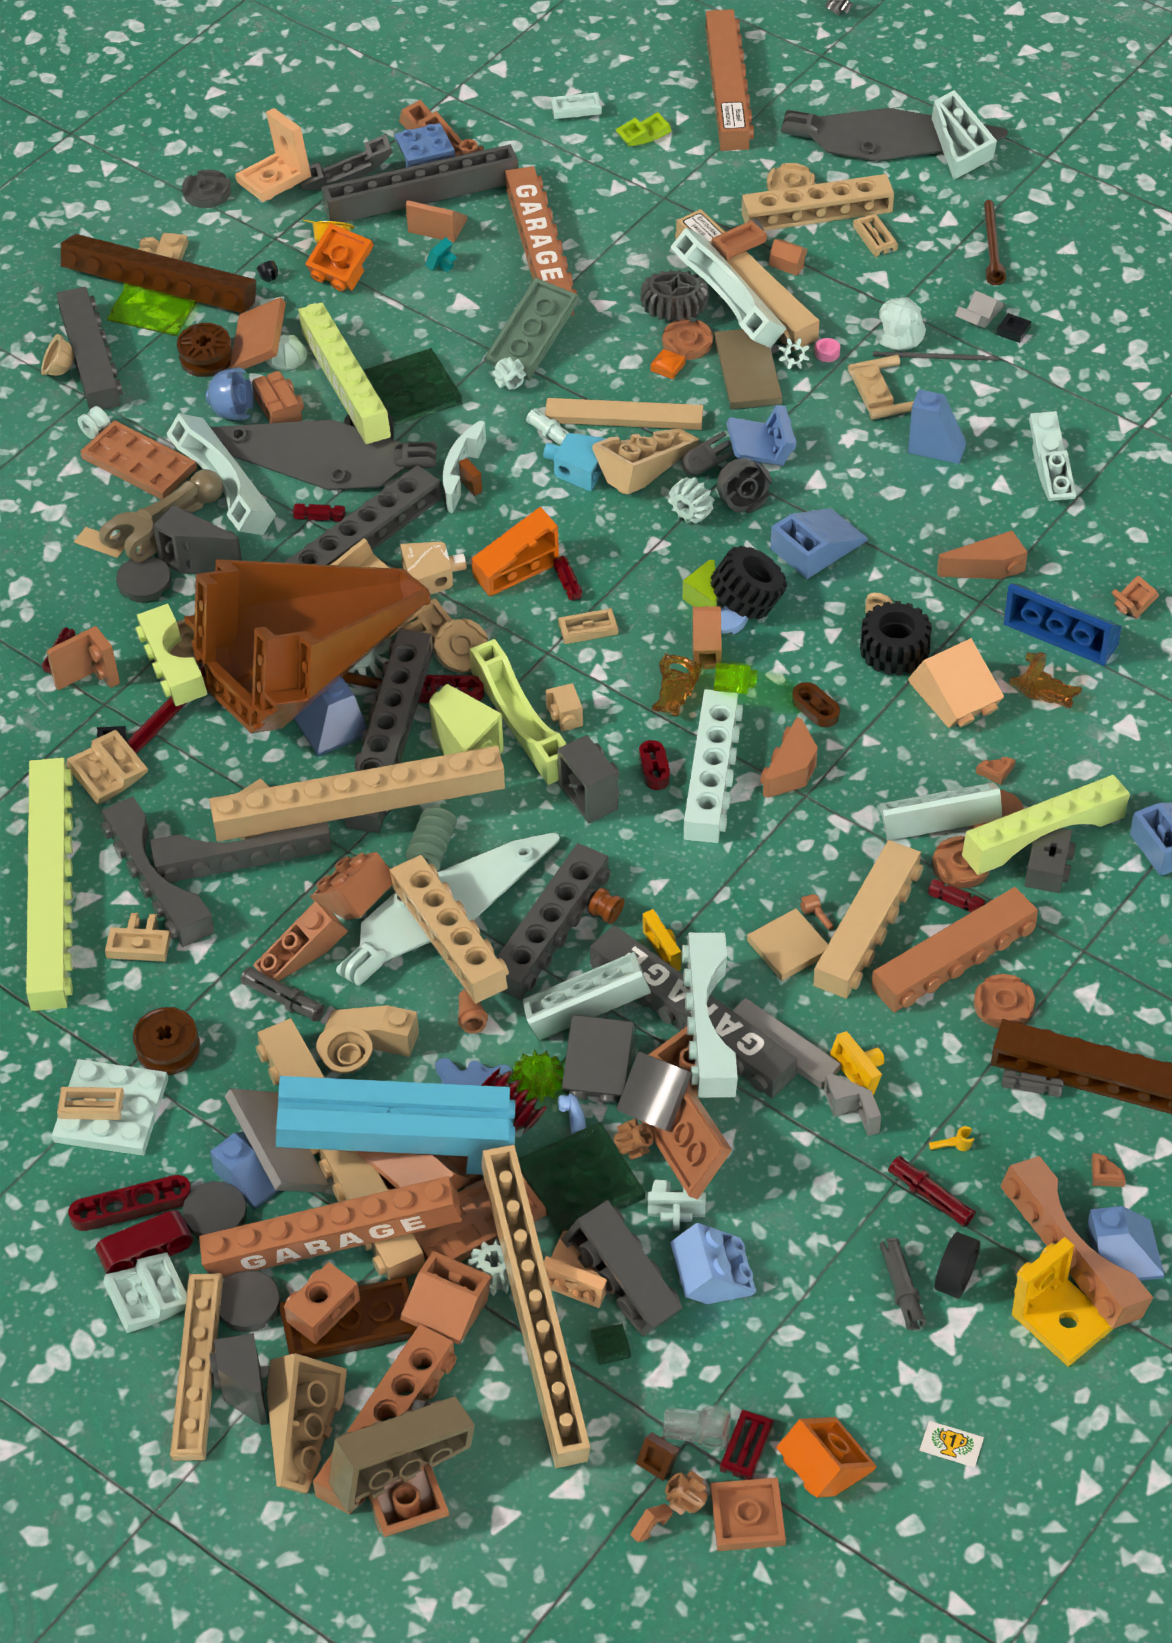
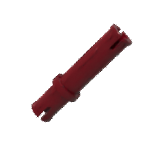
(921, 1183)

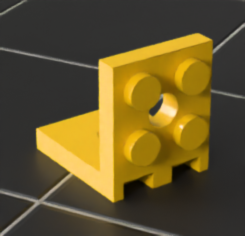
(1047, 1296)

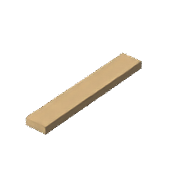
(625, 413)
(195, 1372)

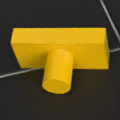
(857, 1064)

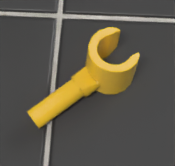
(959, 1141)

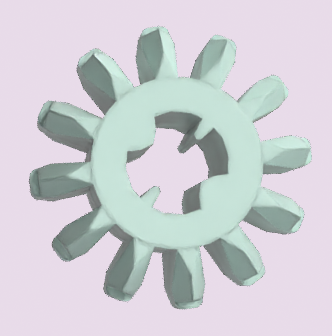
(691, 500)
(491, 1262)

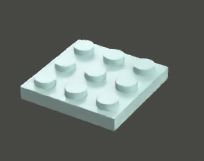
(140, 1107)

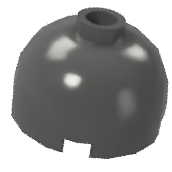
(744, 485)

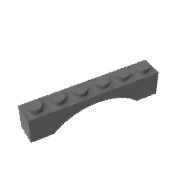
(185, 858)
(182, 910)

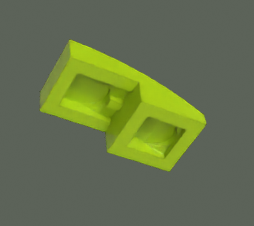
(643, 132)

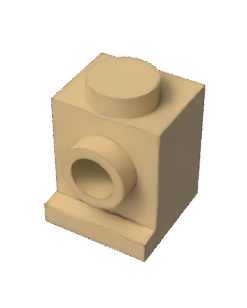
(565, 706)

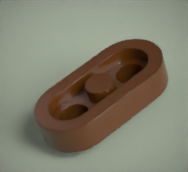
(820, 708)

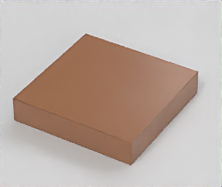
(747, 1514)

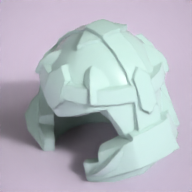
(901, 324)

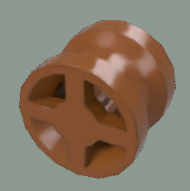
(606, 905)

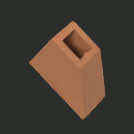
(706, 635)

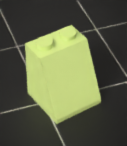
(463, 722)

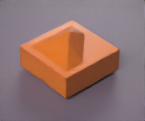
(668, 364)

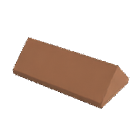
(409, 1169)

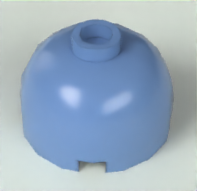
(230, 394)

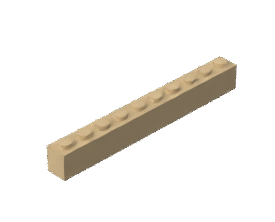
(357, 793)
(352, 1176)
(535, 1307)

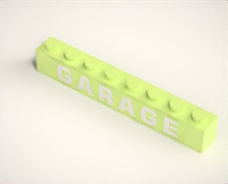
(344, 373)

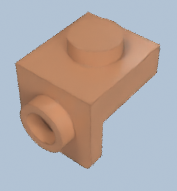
(1135, 597)

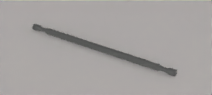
(936, 355)

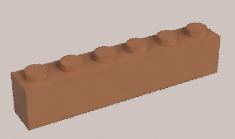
(954, 949)

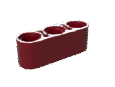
(151, 1237)

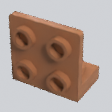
(82, 656)

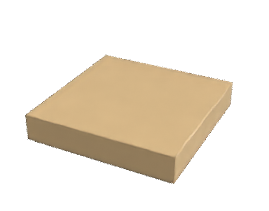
(788, 944)

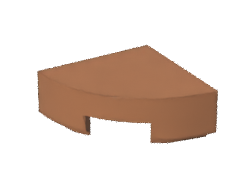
(997, 769)
(1105, 1172)
(649, 1519)

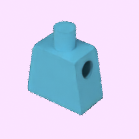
(575, 460)

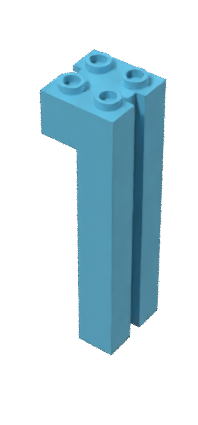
(394, 1117)

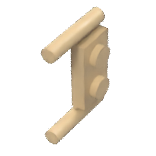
(874, 388)

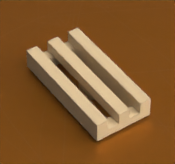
(871, 237)
(589, 629)
(90, 1107)

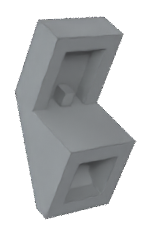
(980, 310)
(849, 1097)

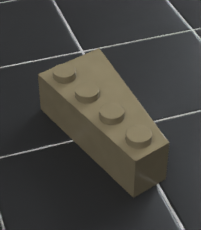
(397, 1449)

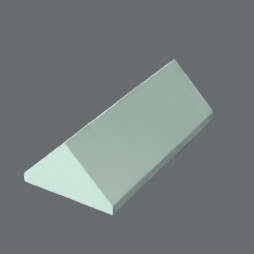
(941, 811)
(586, 995)

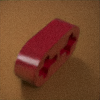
(648, 765)

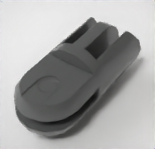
(704, 457)

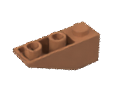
(302, 942)

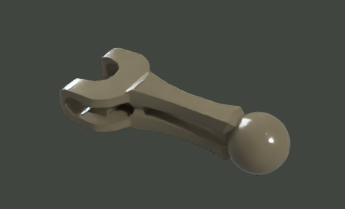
(137, 527)

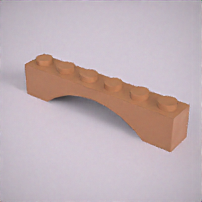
(1111, 1289)

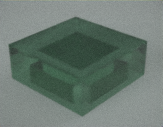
(610, 1344)

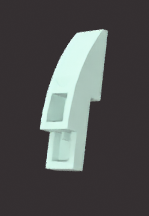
(1051, 457)

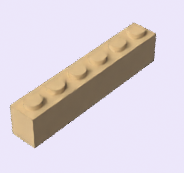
(867, 919)

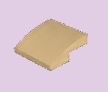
(107, 767)

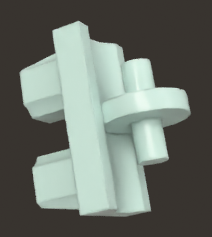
(674, 1206)

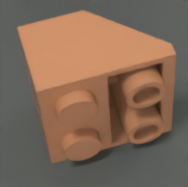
(354, 885)
(447, 1297)

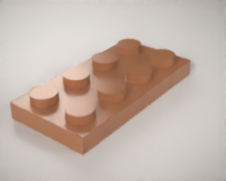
(138, 460)
(477, 1224)

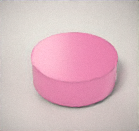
(827, 350)

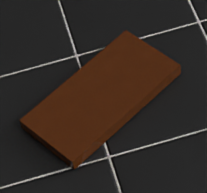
(367, 1325)

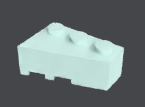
(961, 135)

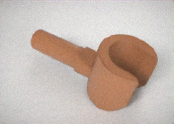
(812, 904)

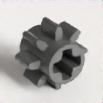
(838, 6)

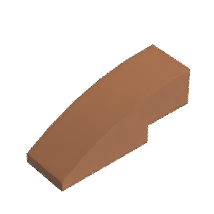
(418, 116)

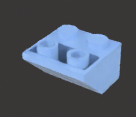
(712, 1265)

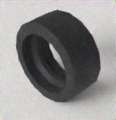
(957, 1265)

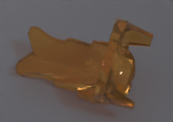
(676, 684)
(1039, 684)

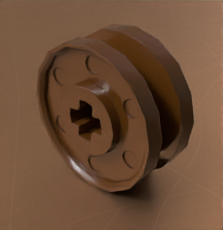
(204, 349)
(166, 1040)

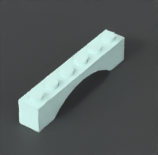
(749, 309)
(245, 504)
(714, 1061)

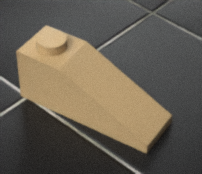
(388, 1027)

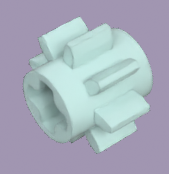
(801, 355)
(509, 373)

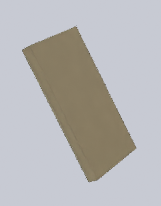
(747, 370)

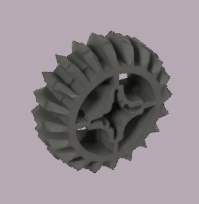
(674, 295)

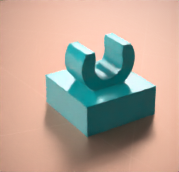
(441, 256)

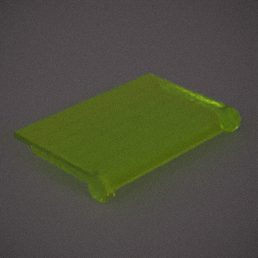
(151, 310)

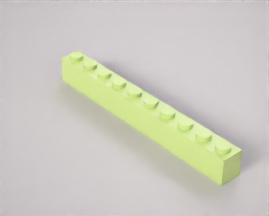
(49, 885)

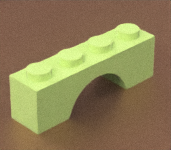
(180, 675)

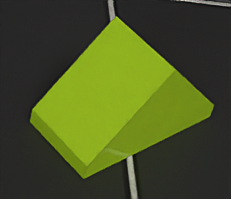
(697, 586)

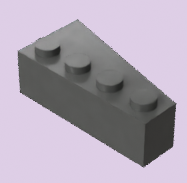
(619, 1258)

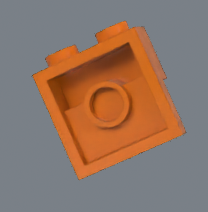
(339, 258)

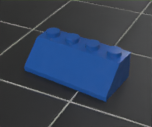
(1061, 624)

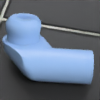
(576, 1116)

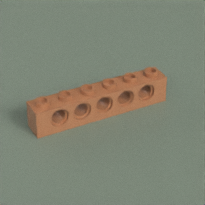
(422, 1348)

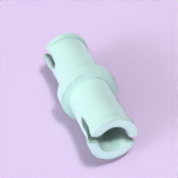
(549, 427)

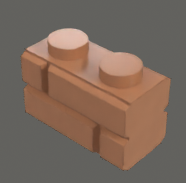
(277, 398)

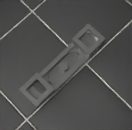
(351, 168)

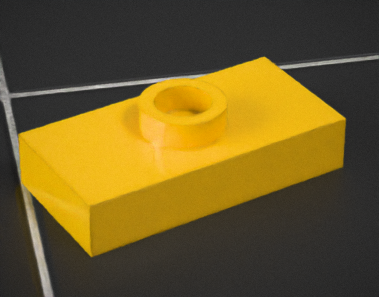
(661, 939)

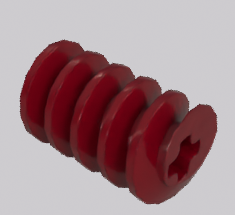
(525, 1114)

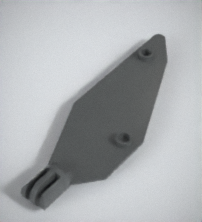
(871, 133)
(324, 453)

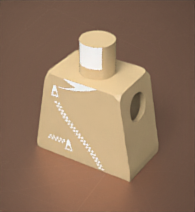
(431, 564)

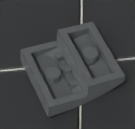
(654, 1091)

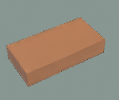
(739, 239)

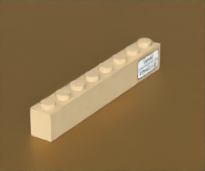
(791, 313)

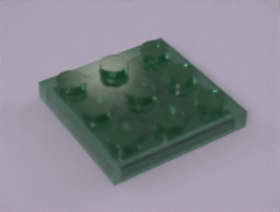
(413, 386)
(579, 1176)

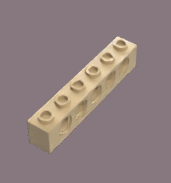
(819, 202)
(449, 928)

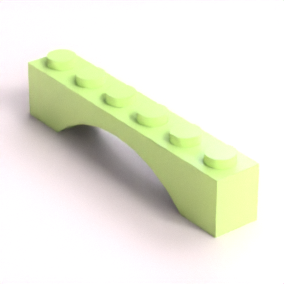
(504, 691)
(999, 840)

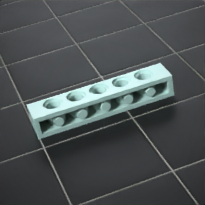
(711, 766)

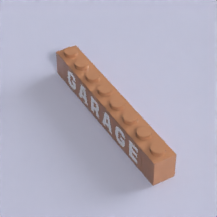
(535, 228)
(331, 1228)

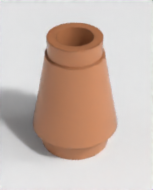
(471, 1016)

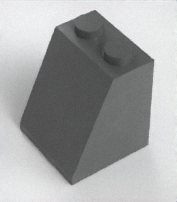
(599, 1058)

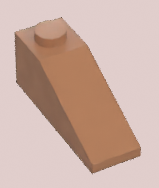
(985, 559)

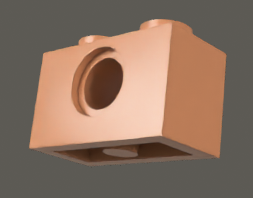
(317, 1319)

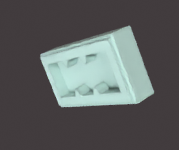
(576, 105)

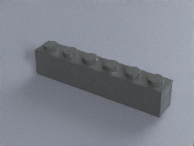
(88, 348)

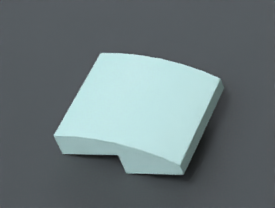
(146, 1292)

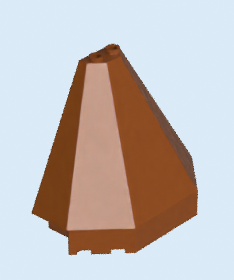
(291, 630)

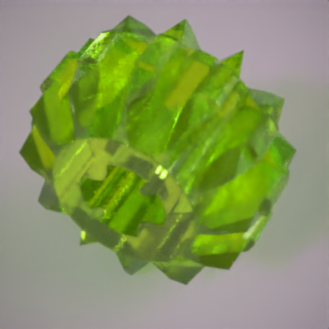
(539, 1074)

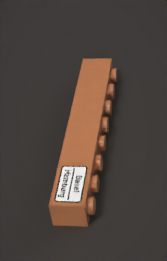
(727, 76)

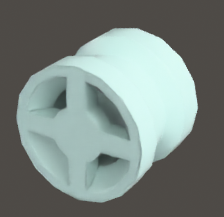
(93, 422)

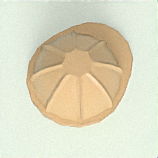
(57, 357)
(344, 1048)

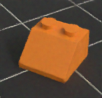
(824, 1456)

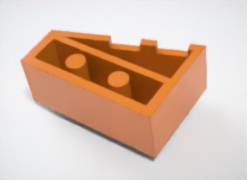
(517, 553)

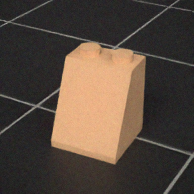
(957, 684)

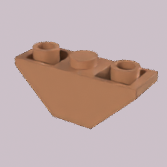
(791, 762)

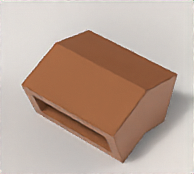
(787, 256)

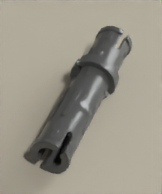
(308, 1008)
(906, 1295)

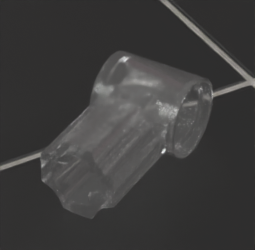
(706, 1427)

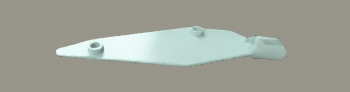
(474, 883)

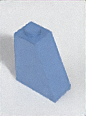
(935, 429)

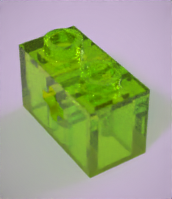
(735, 677)

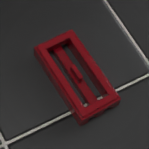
(738, 1468)

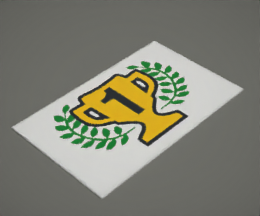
(951, 1444)

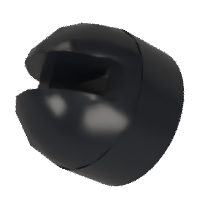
(268, 271)

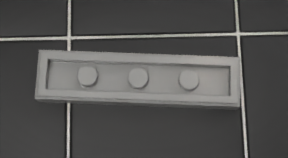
(811, 1061)

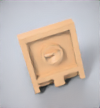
(285, 167)

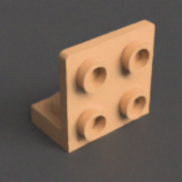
(571, 1278)

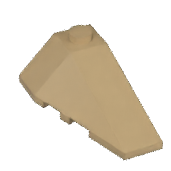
(640, 460)
(301, 1408)

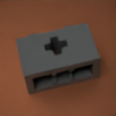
(1048, 861)

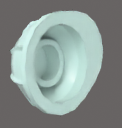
(290, 353)

